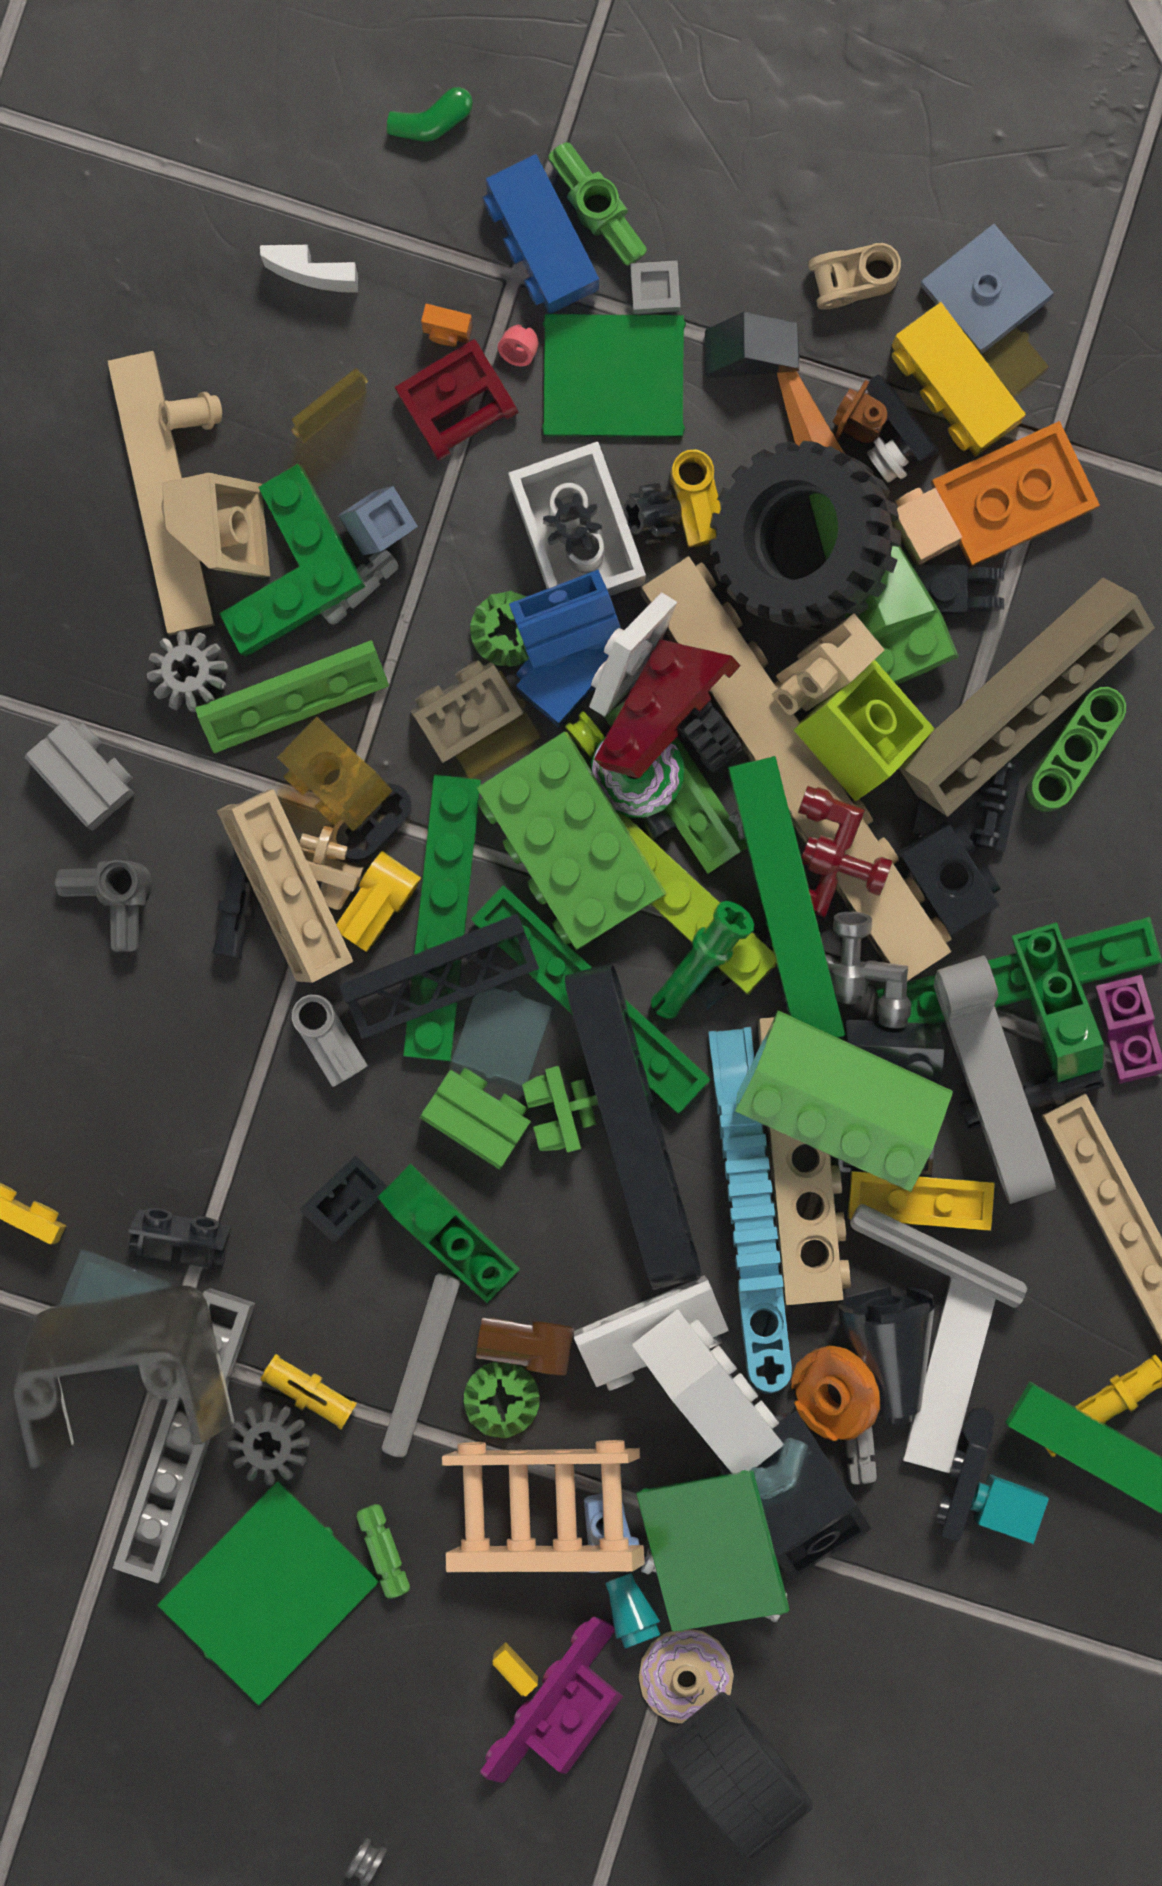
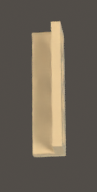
(285, 886)

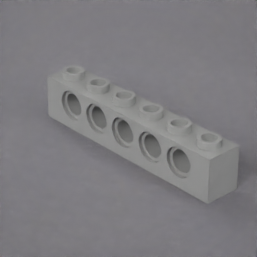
(175, 1460)

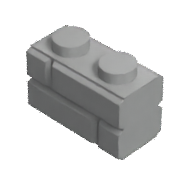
(80, 774)

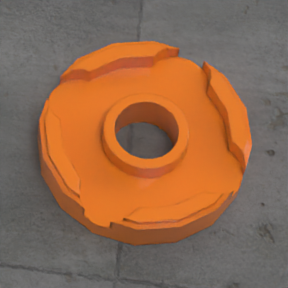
(855, 1384)

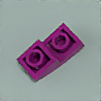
(1129, 1029)

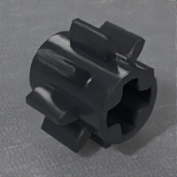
(652, 513)
(563, 515)

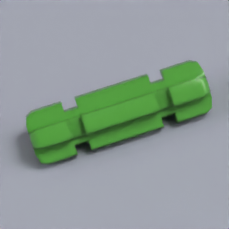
(383, 1551)

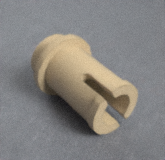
(190, 412)

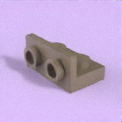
(465, 710)

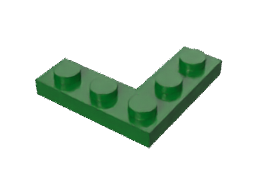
(318, 584)

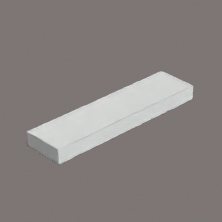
(949, 1376)

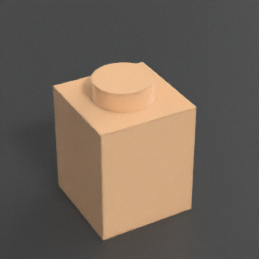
(925, 525)

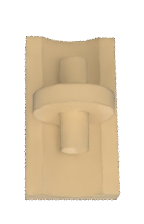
(329, 867)

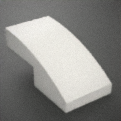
(295, 264)

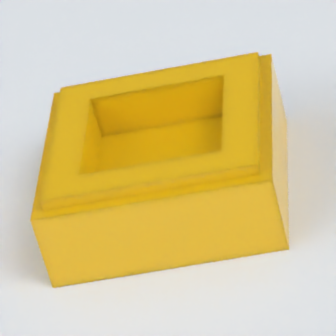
(515, 1670)

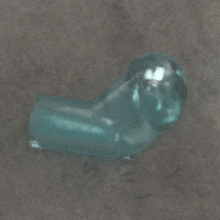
(785, 1473)

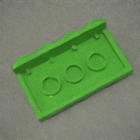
(569, 841)

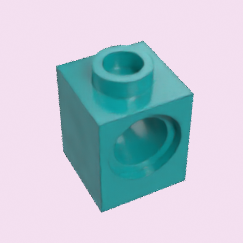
(1009, 1508)

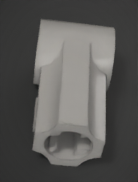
(330, 1043)

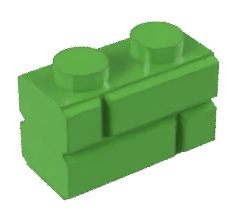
(475, 1117)

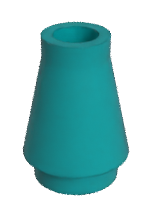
(631, 1612)

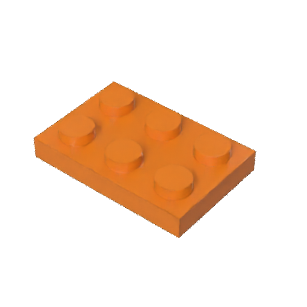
(1016, 493)

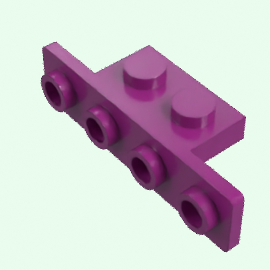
(563, 1711)

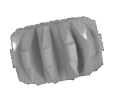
(182, 656)

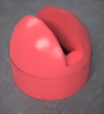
(509, 343)

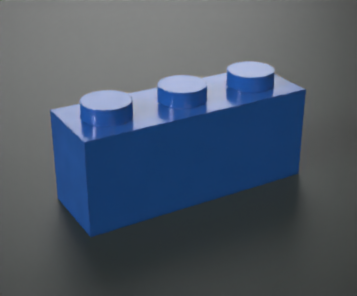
(540, 235)

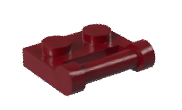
(446, 387)

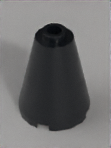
(894, 1343)

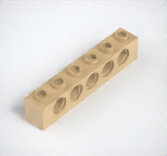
(803, 1282)

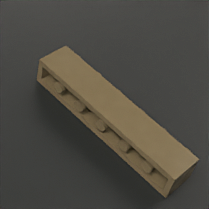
(1026, 695)

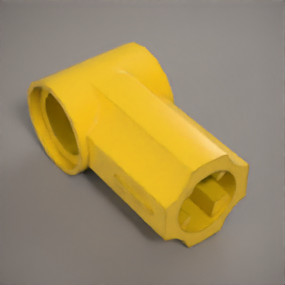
(697, 500)
(382, 892)

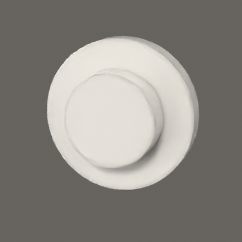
(888, 459)

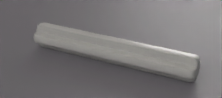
(938, 1255)
(421, 1365)

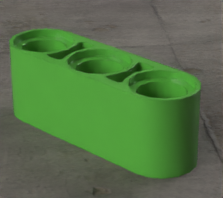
(1094, 736)

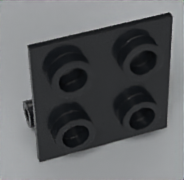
(985, 814)

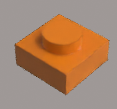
(446, 325)

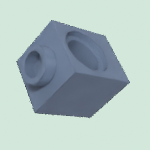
(377, 520)

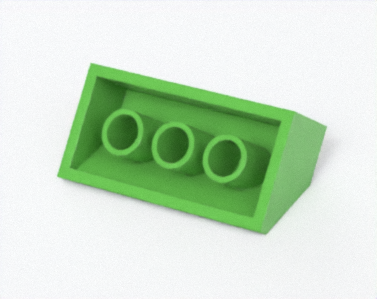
(843, 1101)

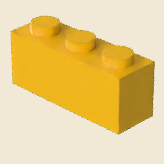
(956, 380)

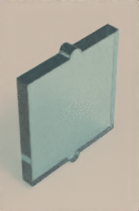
(502, 1034)

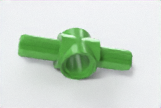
(584, 185)

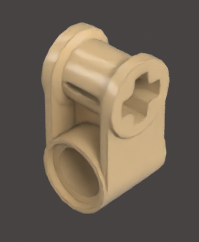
(851, 276)

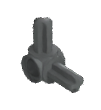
(103, 884)

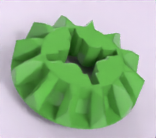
(484, 623)
(517, 1383)

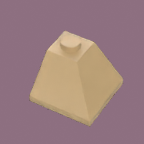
(219, 522)

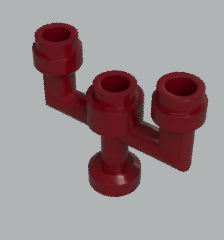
(828, 856)

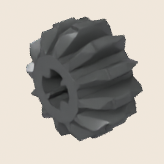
(257, 1454)

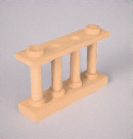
(521, 1550)

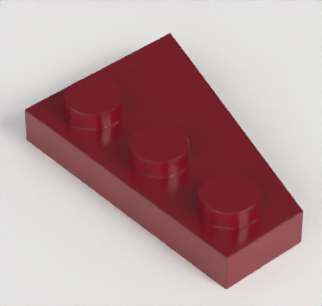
(663, 695)

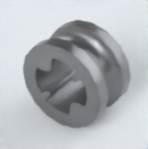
(365, 1862)

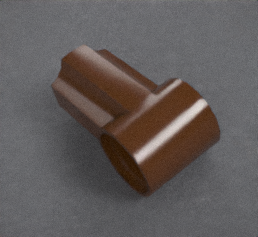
(537, 1346)

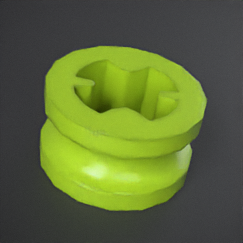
(585, 734)

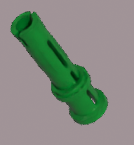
(711, 948)

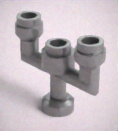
(852, 976)

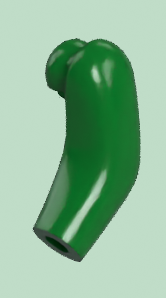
(435, 121)

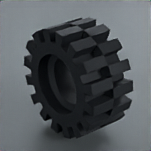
(709, 737)

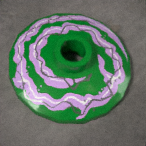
(651, 791)

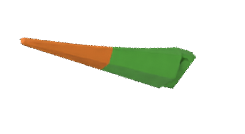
(904, 614)

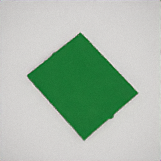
(268, 1593)

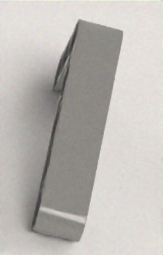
(967, 1003)

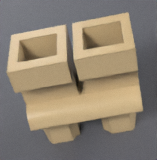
(826, 665)

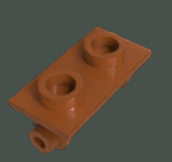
(860, 416)

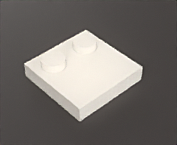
(629, 654)

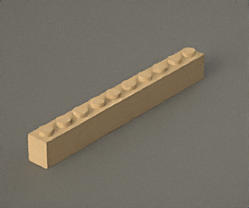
(746, 703)

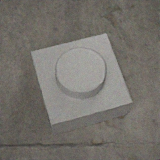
(655, 287)

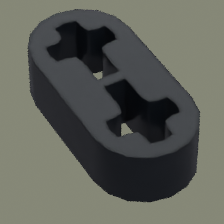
(382, 831)

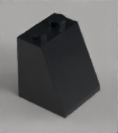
(815, 1513)

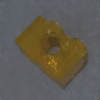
(317, 754)

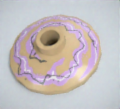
(681, 1652)

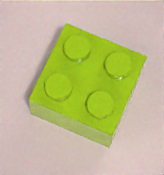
(864, 731)

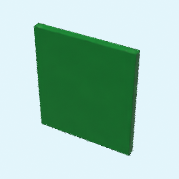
(613, 375)
(712, 1551)

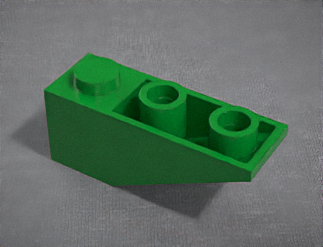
(1059, 1003)
(448, 1233)

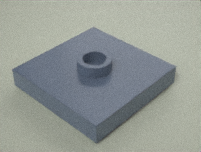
(987, 288)

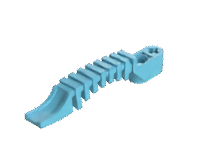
(751, 1210)

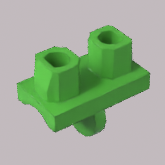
(550, 1089)

